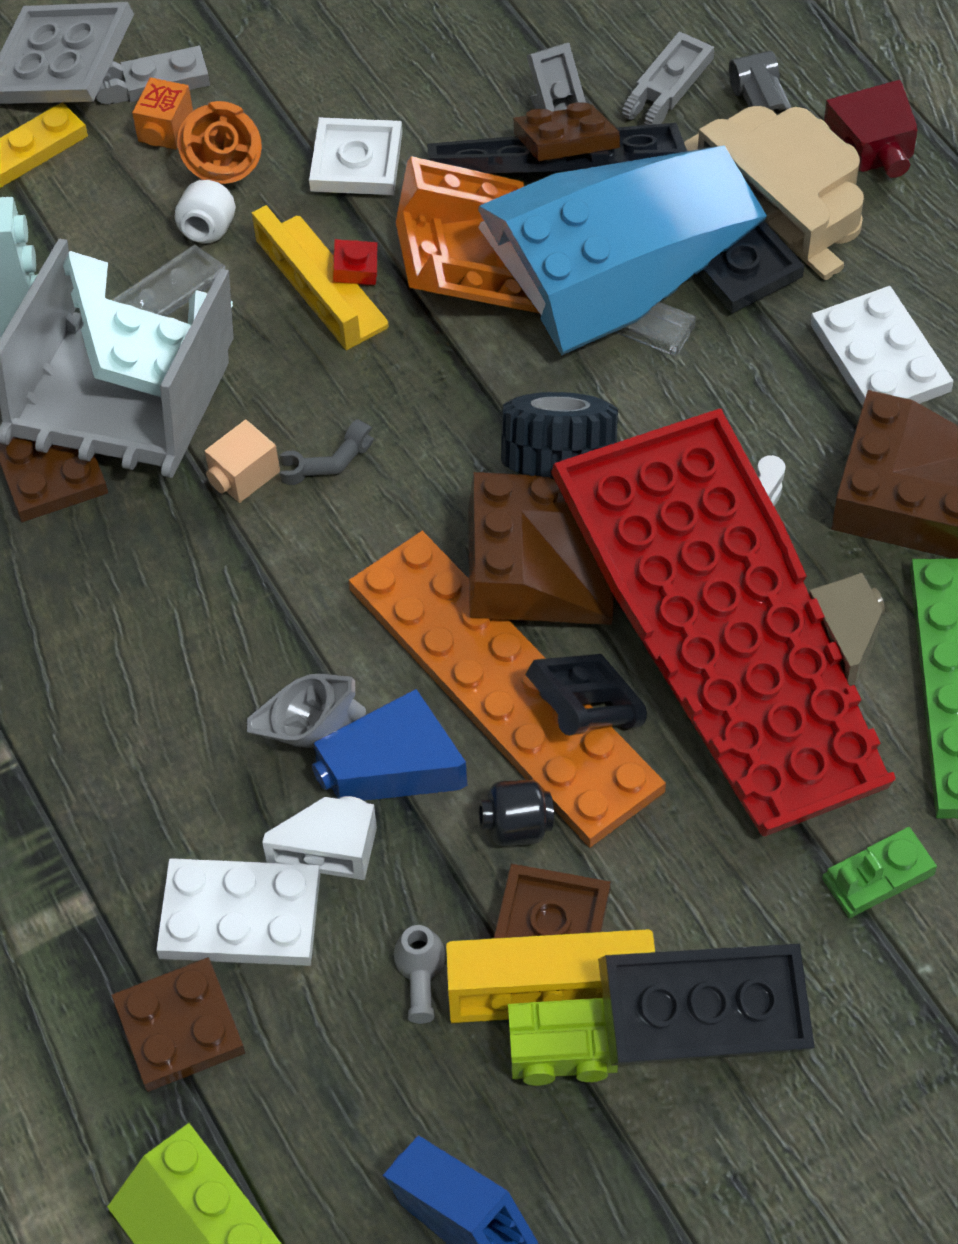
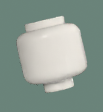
(205, 211)

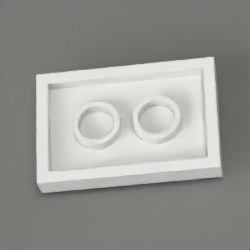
(881, 348)
(239, 912)

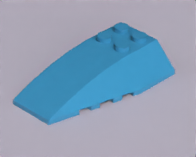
(622, 235)

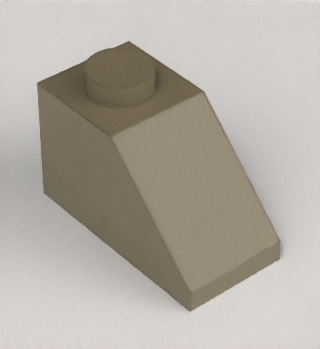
(851, 620)

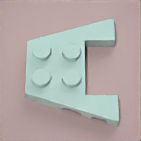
(121, 340)

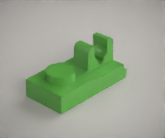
(879, 872)

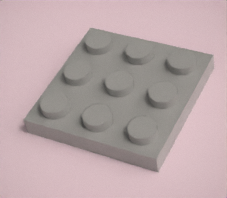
(61, 51)

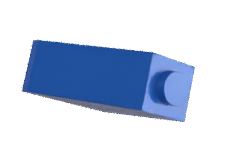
(390, 754)
(455, 1198)

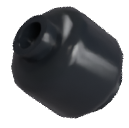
(517, 812)

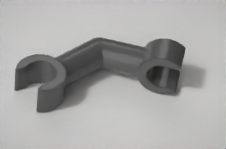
(355, 441)

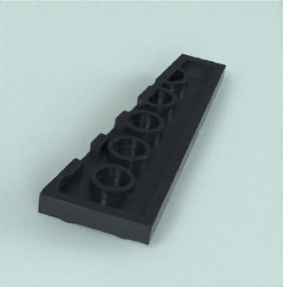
(511, 155)

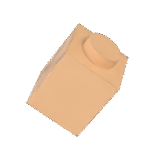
(241, 461)

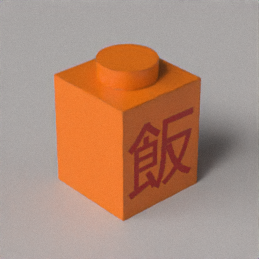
(161, 112)

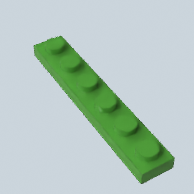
(936, 621)

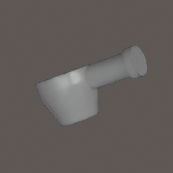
(419, 967)

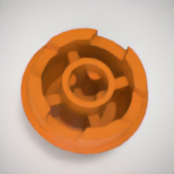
(219, 142)

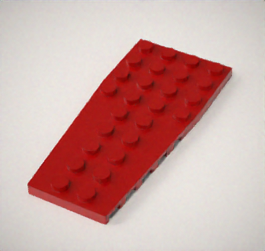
(726, 615)

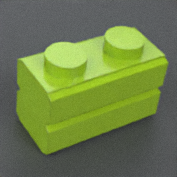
(559, 1041)

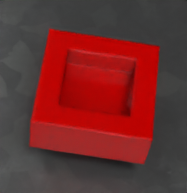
(355, 262)

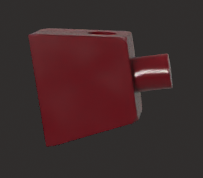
(876, 125)

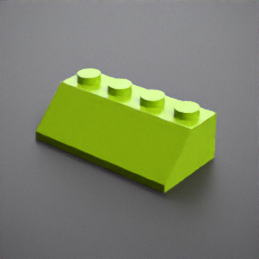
(186, 1198)

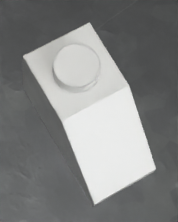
(326, 834)

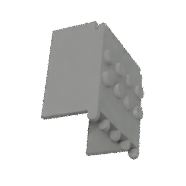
(56, 400)

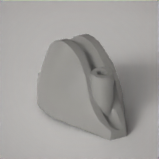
(307, 710)

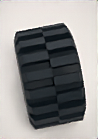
(552, 428)

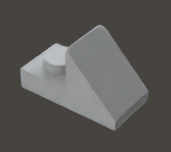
(555, 78)

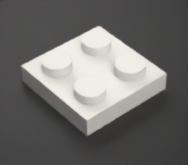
(356, 156)

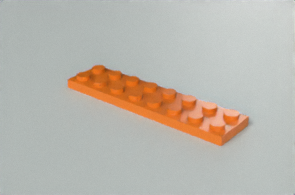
(482, 668)

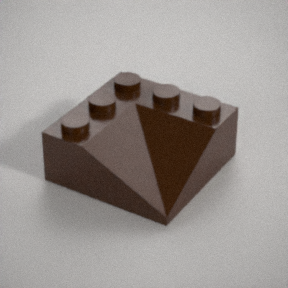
(901, 477)
(530, 554)

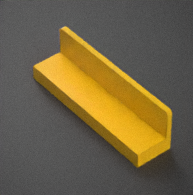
(309, 269)
(506, 971)

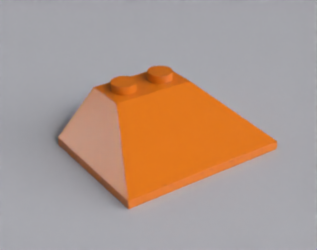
(442, 236)

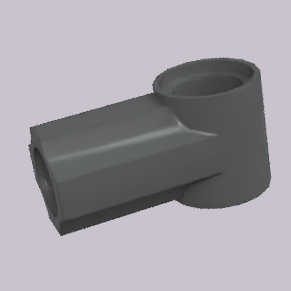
(758, 81)

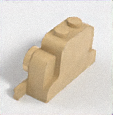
(798, 175)

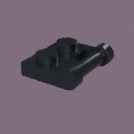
(585, 680)

